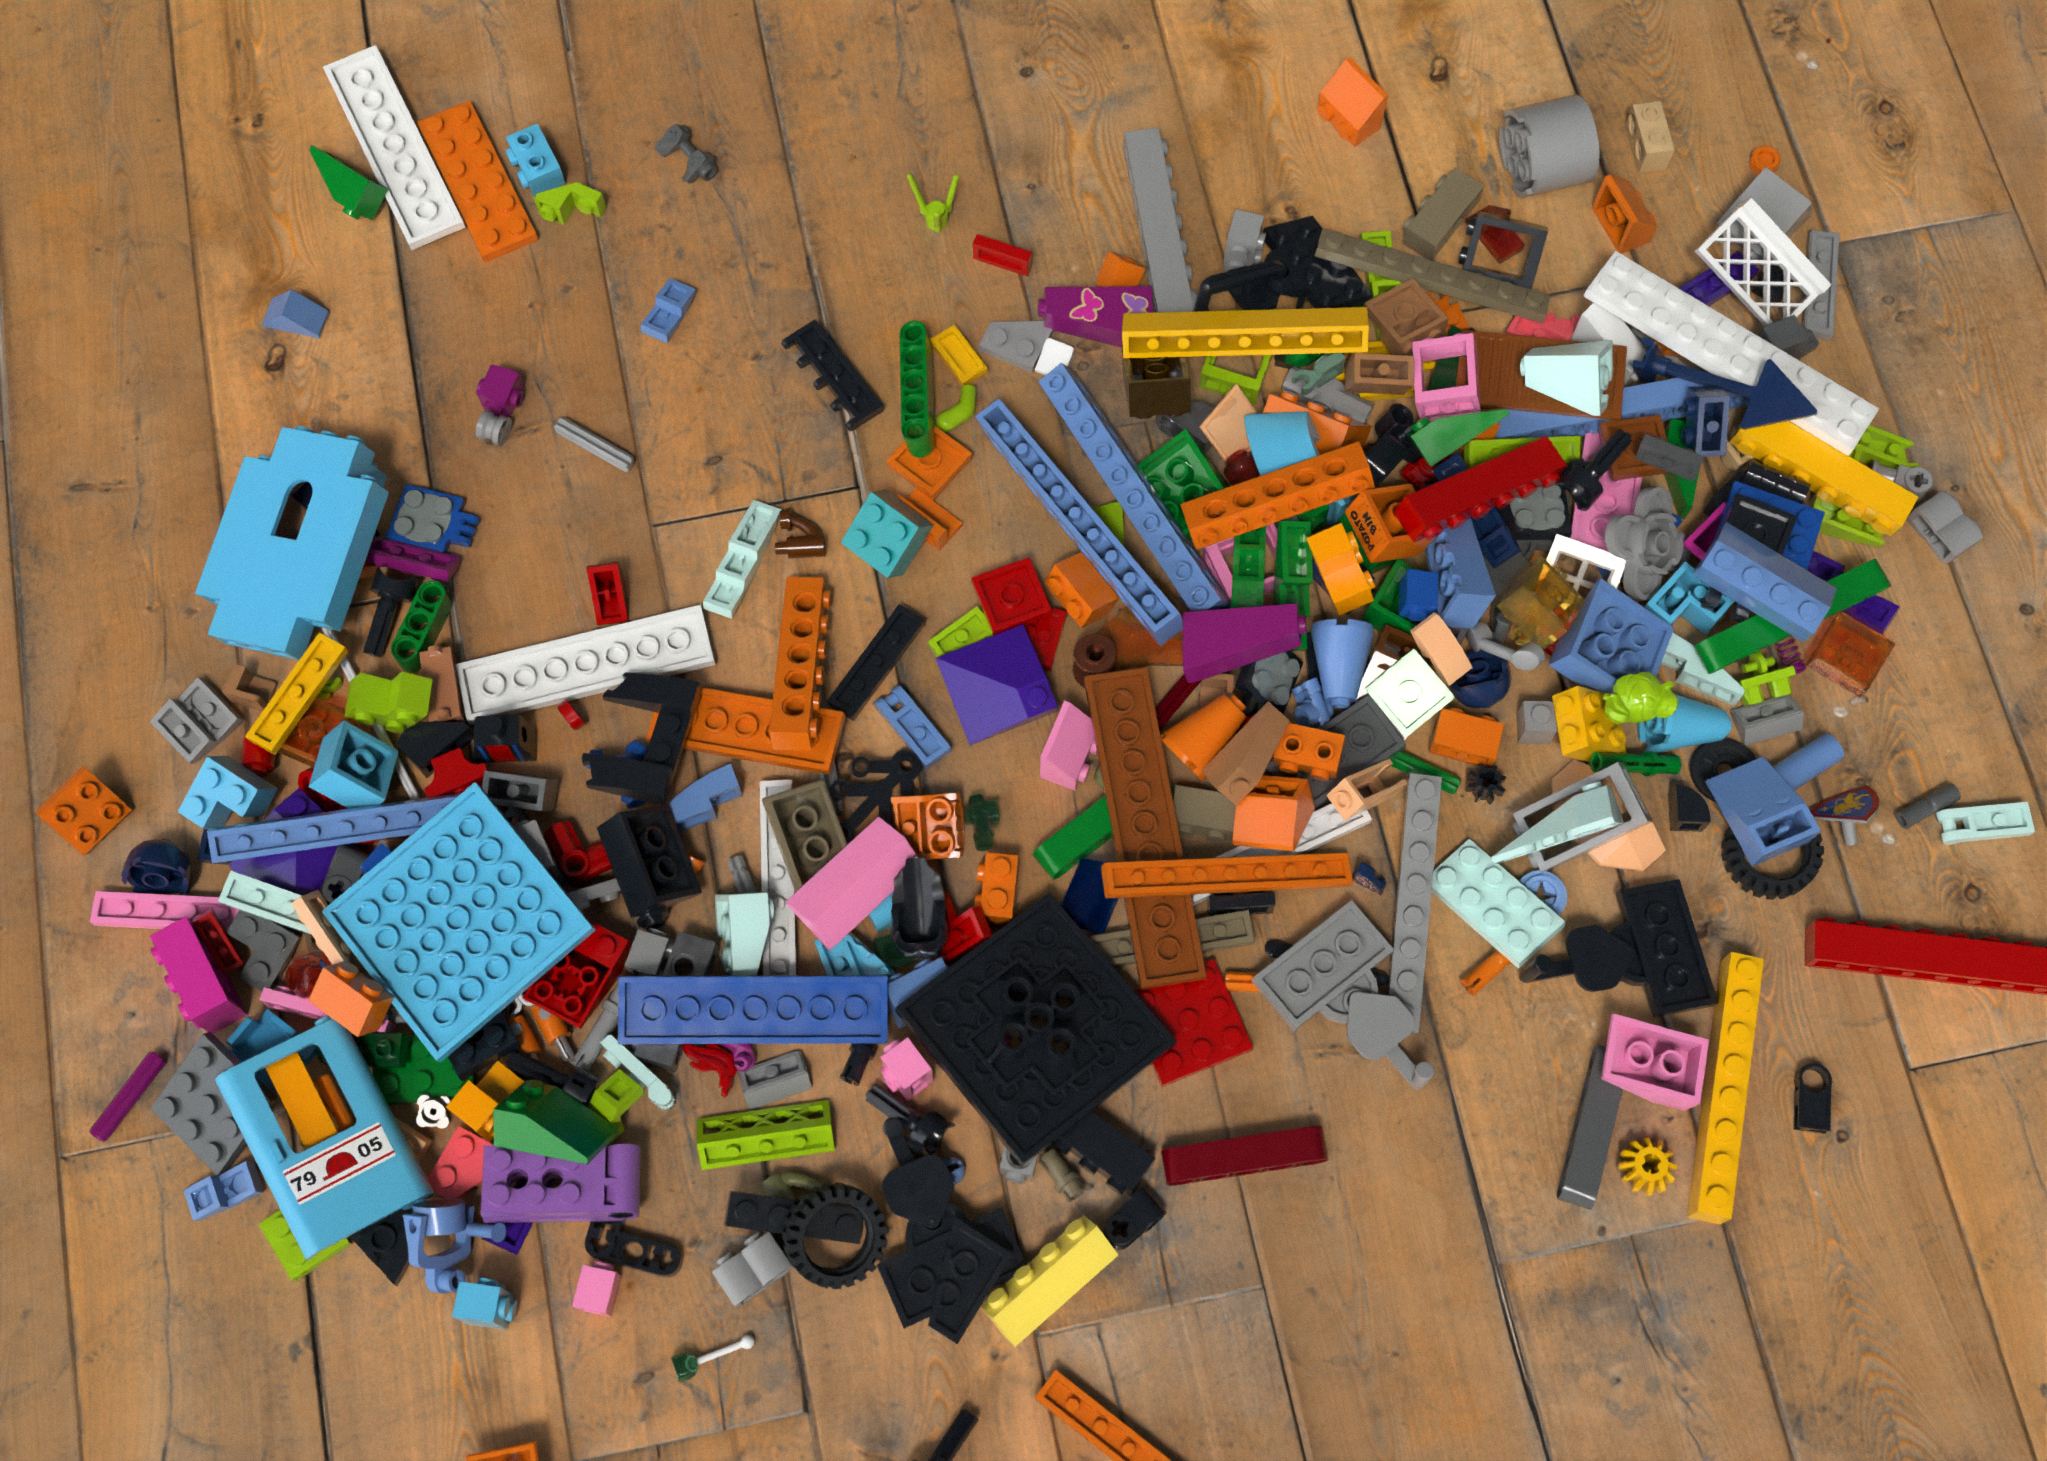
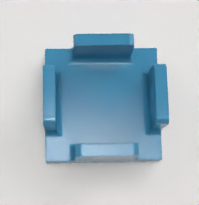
(258, 1036)

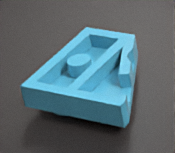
(852, 958)

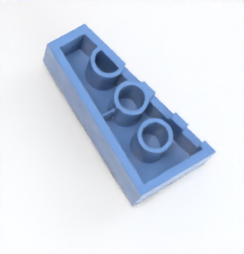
(1463, 576)

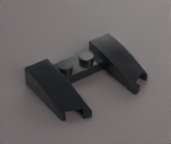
(652, 778)

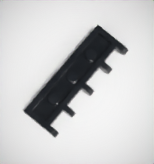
(835, 374)

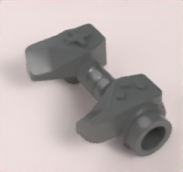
(699, 162)

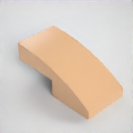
(1442, 648)

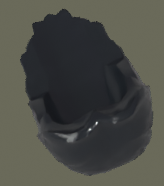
(918, 911)

